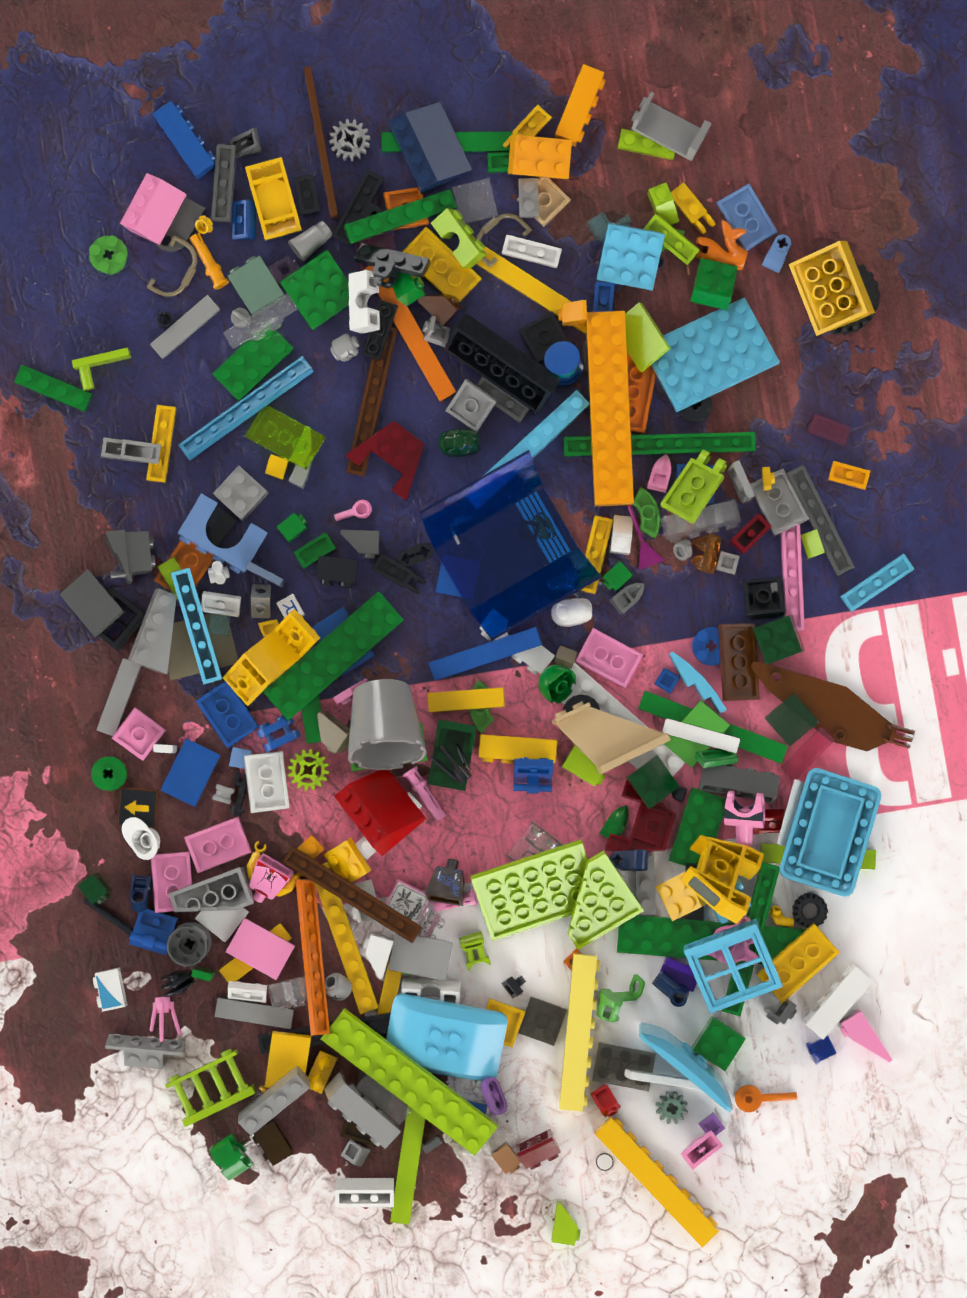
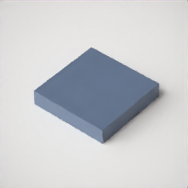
(265, 574)

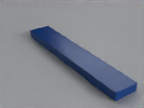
(485, 653)

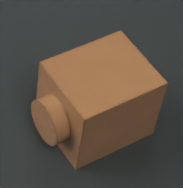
(506, 1158)

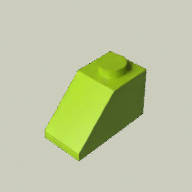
(663, 203)
(564, 1226)

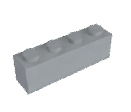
(273, 1100)

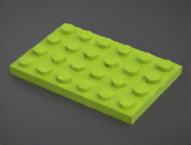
(530, 889)

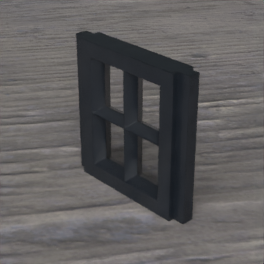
(129, 629)

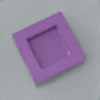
(712, 1123)

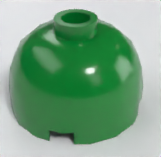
(556, 683)

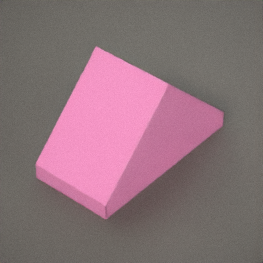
(701, 1149)

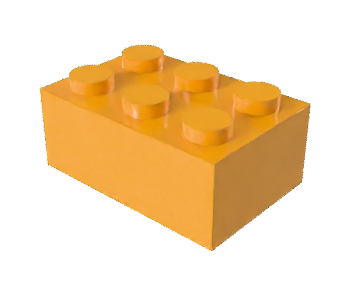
(539, 157)

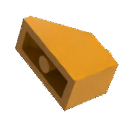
(573, 313)

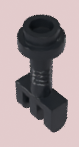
(237, 810)

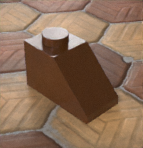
(442, 306)

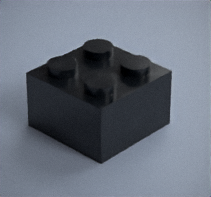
(338, 571)

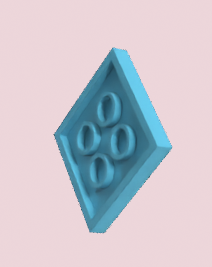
(630, 256)

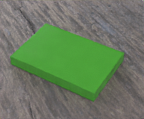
(702, 717)

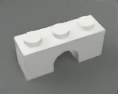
(361, 287)
(433, 989)

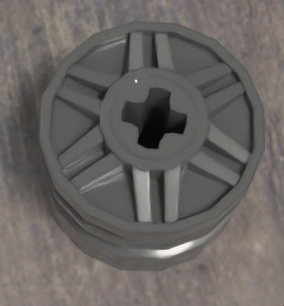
(184, 953)

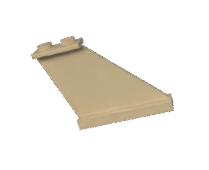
(605, 737)

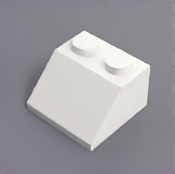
(378, 952)

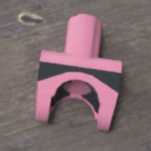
(744, 817)

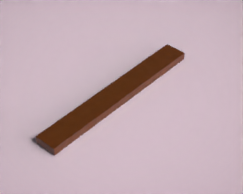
(321, 143)
(372, 401)
(352, 894)

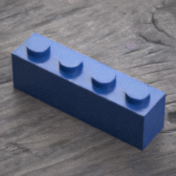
(184, 140)

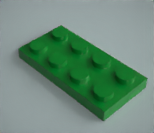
(252, 363)
(700, 817)

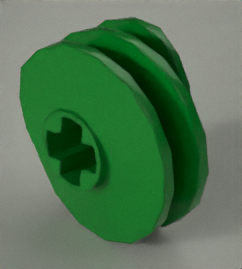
(110, 783)

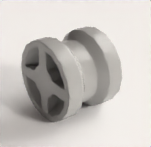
(223, 794)

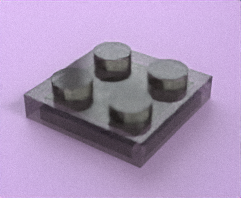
(542, 1021)

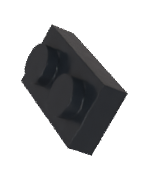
(307, 194)

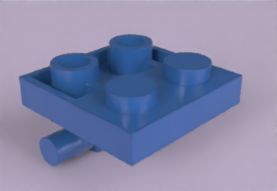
(535, 773)
(153, 931)

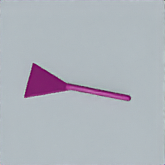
(647, 555)

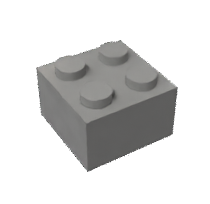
(240, 493)

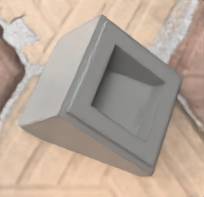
(355, 1153)

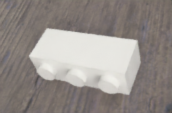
(364, 1192)

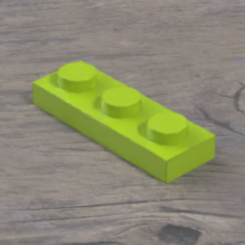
(638, 143)
(673, 239)

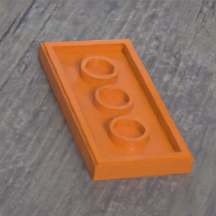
(640, 395)

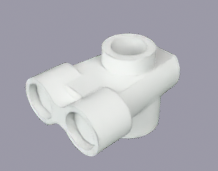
(218, 573)

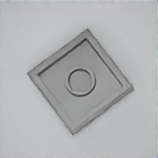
(471, 405)

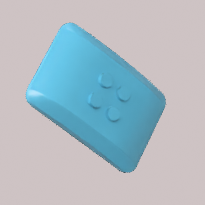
(830, 832)
(448, 1036)
(687, 1062)

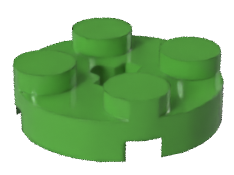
(110, 244)

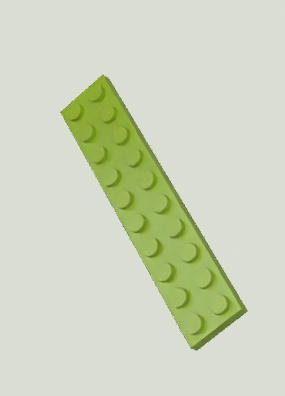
(410, 1082)

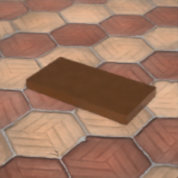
(737, 653)

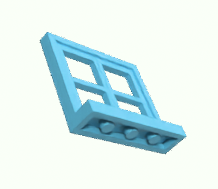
(722, 941)

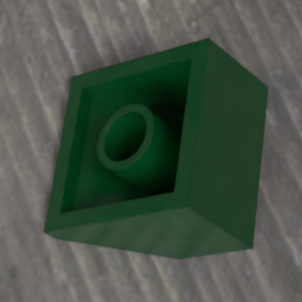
(652, 782)

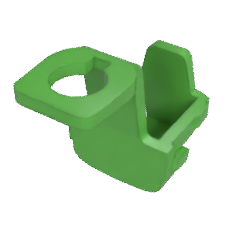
(615, 999)

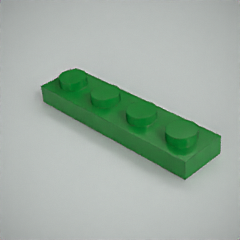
(53, 388)

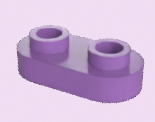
(494, 1096)

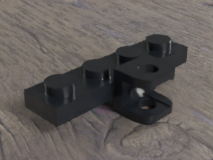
(360, 205)
(389, 262)

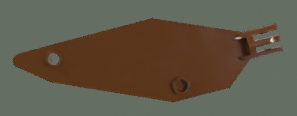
(836, 707)

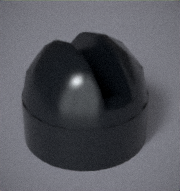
(167, 317)
(679, 794)

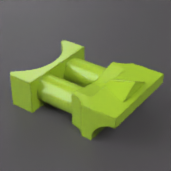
(470, 943)

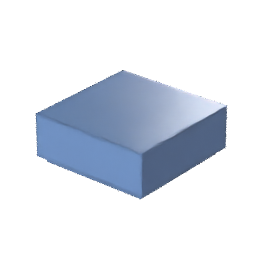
(237, 757)

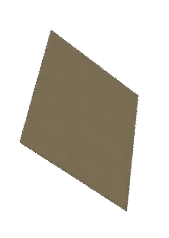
(182, 657)

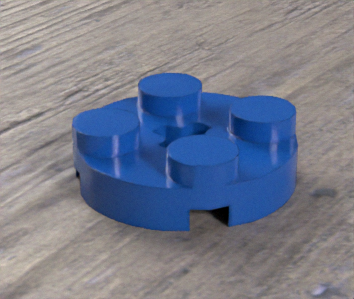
(699, 646)

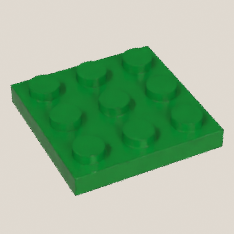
(318, 289)

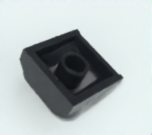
(763, 598)

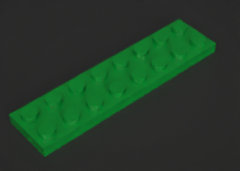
(333, 656)

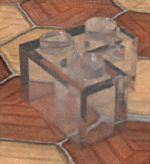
(288, 992)

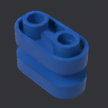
(266, 731)

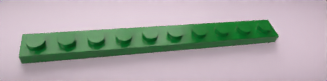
(672, 444)

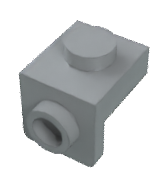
(435, 332)

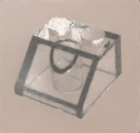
(531, 842)

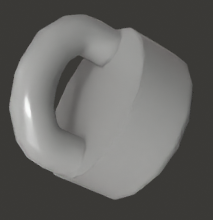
(238, 315)
(683, 550)

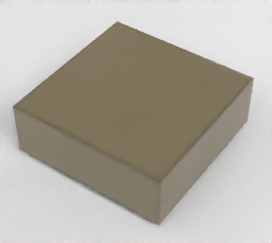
(565, 656)

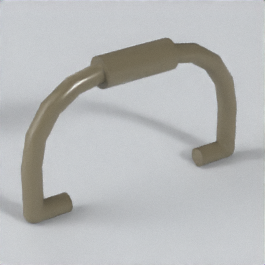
(493, 222)
(188, 276)

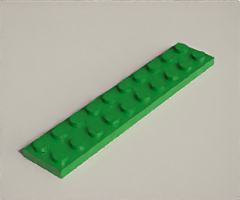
(667, 938)

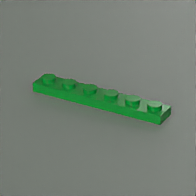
(399, 216)

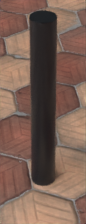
(109, 916)

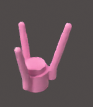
(162, 1006)

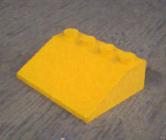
(831, 287)

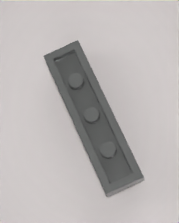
(224, 183)

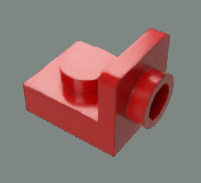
(605, 1101)

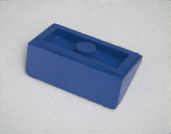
(243, 220)

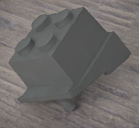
(131, 552)

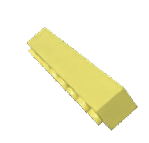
(578, 1032)

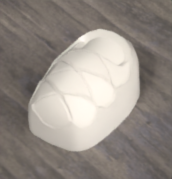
(571, 612)

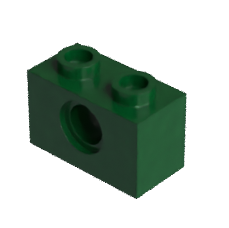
(95, 889)

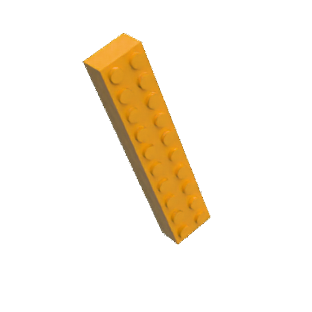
(609, 408)

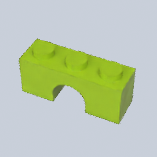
(469, 250)

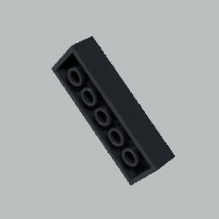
(501, 363)

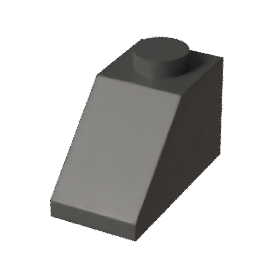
(363, 541)

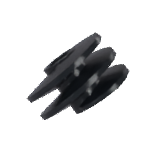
(700, 413)
(178, 980)

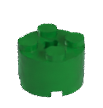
(230, 1156)

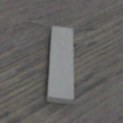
(185, 327)
(118, 697)
(254, 1013)

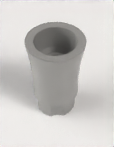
(310, 240)

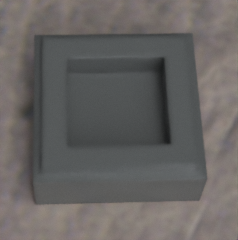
(431, 1144)

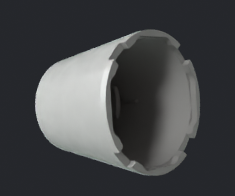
(384, 726)

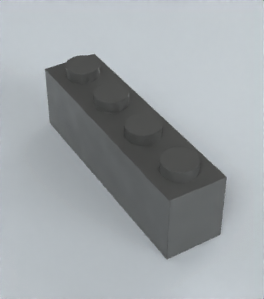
(743, 781)

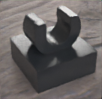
(513, 985)

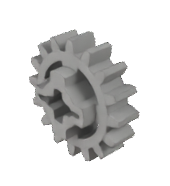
(344, 144)

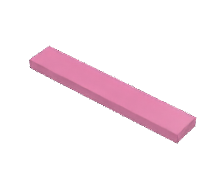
(792, 575)

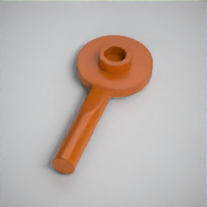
(749, 1098)

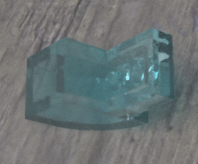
(599, 224)

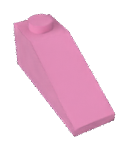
(859, 1030)

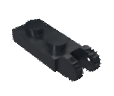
(396, 573)

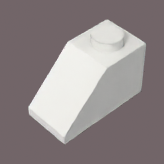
(621, 535)

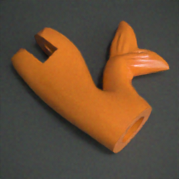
(736, 254)

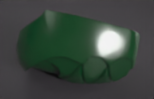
(459, 442)

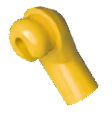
(778, 917)

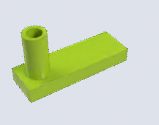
(85, 363)

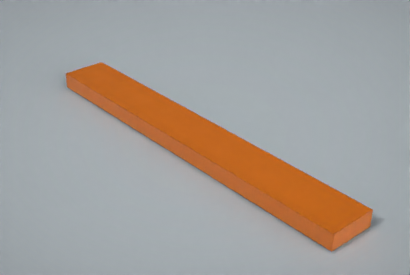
(420, 348)
(312, 957)

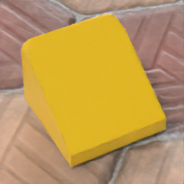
(276, 466)

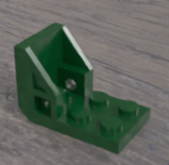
(449, 735)

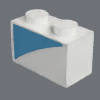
(110, 989)

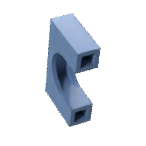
(194, 531)

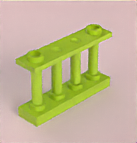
(210, 1107)

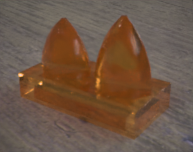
(710, 546)

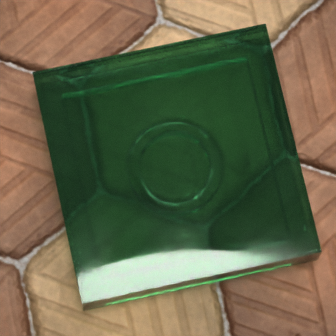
(791, 719)

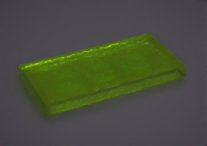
(285, 437)

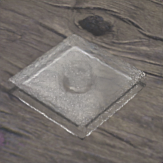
(475, 201)

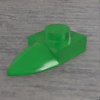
(616, 822)

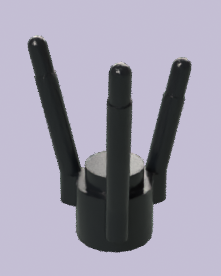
(460, 773)

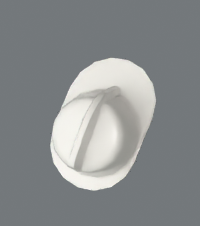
(141, 838)

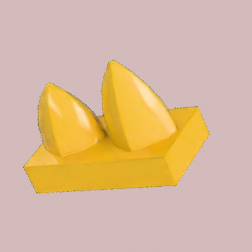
(321, 1071)

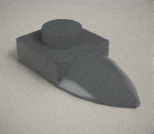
(627, 597)

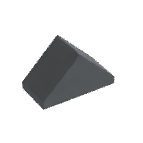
(247, 143)

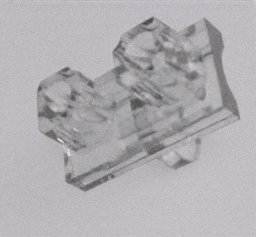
(429, 921)

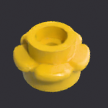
(204, 225)

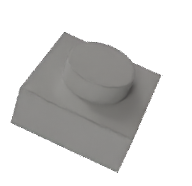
(727, 562)

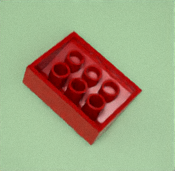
(380, 809)

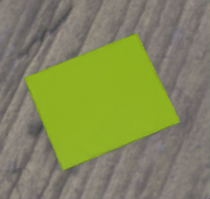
(812, 543)

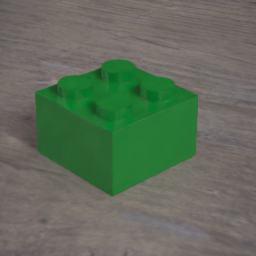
(714, 284)
(718, 1043)

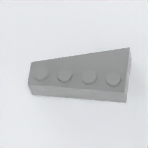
(155, 634)
(361, 1111)

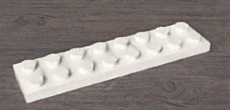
(607, 703)

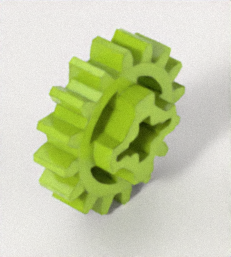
(314, 777)

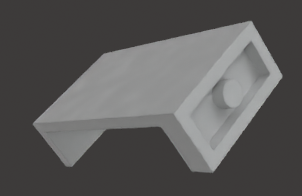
(668, 129)

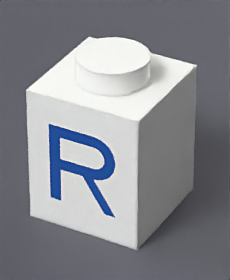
(288, 604)

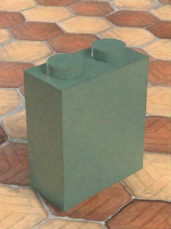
(255, 284)

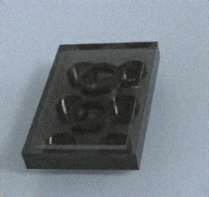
(614, 1059)

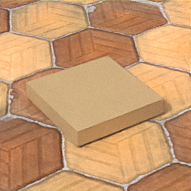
(550, 200)

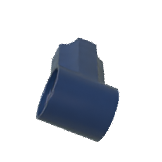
(670, 987)

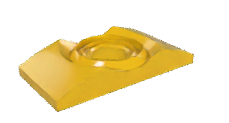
(273, 198)

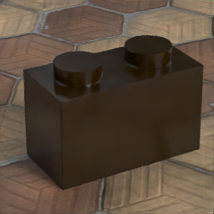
(273, 1143)

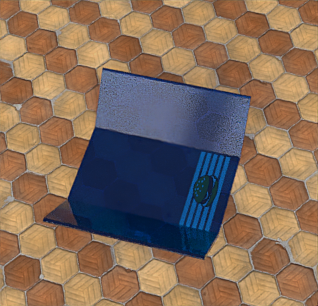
(511, 549)

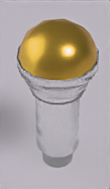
(260, 1091)

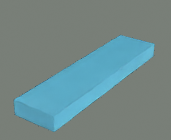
(877, 582)

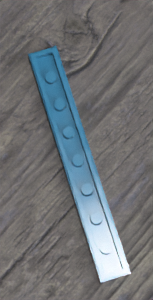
(246, 408)

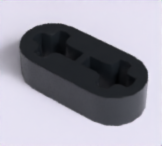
(417, 559)

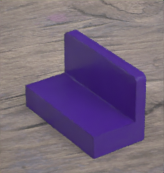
(679, 972)

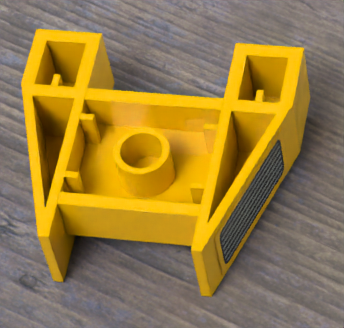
(718, 874)

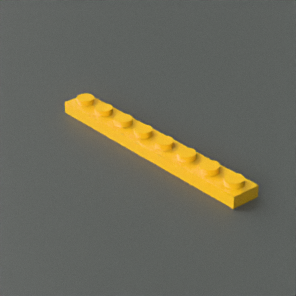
(348, 949)

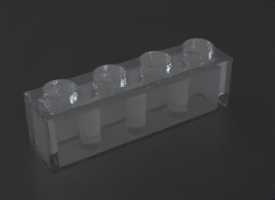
(710, 519)

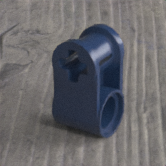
(632, 860)
(140, 889)

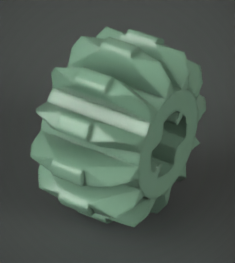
(676, 1102)

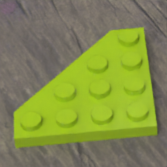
(601, 903)

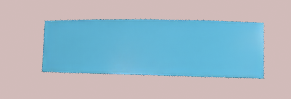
(691, 676)

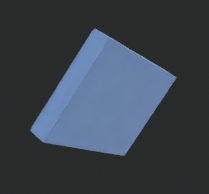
(745, 211)

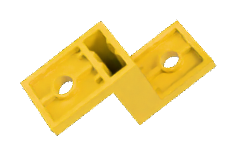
(271, 657)

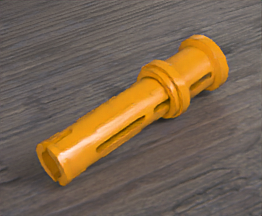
(213, 269)

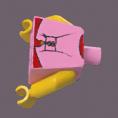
(269, 876)

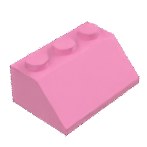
(153, 209)

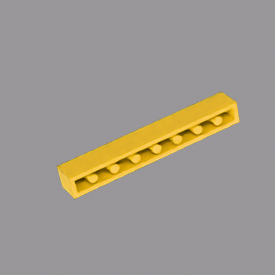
(656, 1181)

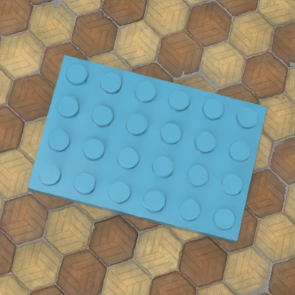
(713, 355)

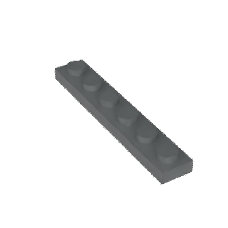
(820, 520)

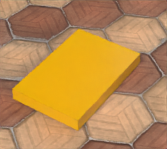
(286, 1053)

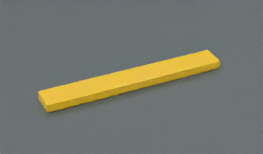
(525, 284)

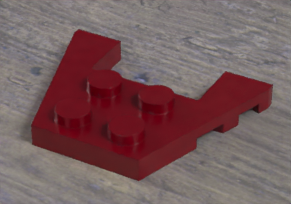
(397, 449)
(650, 828)

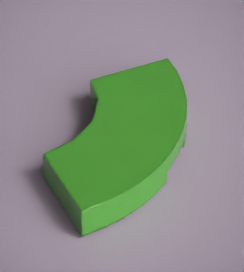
(648, 512)
(481, 717)

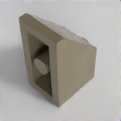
(333, 732)

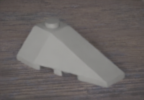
(218, 893)

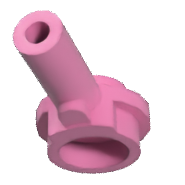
(361, 509)

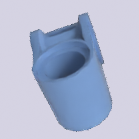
(776, 256)

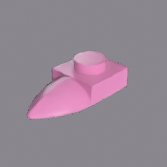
(660, 474)
(345, 696)

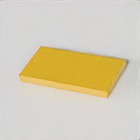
(444, 271)
(801, 961)

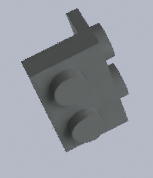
(785, 1011)

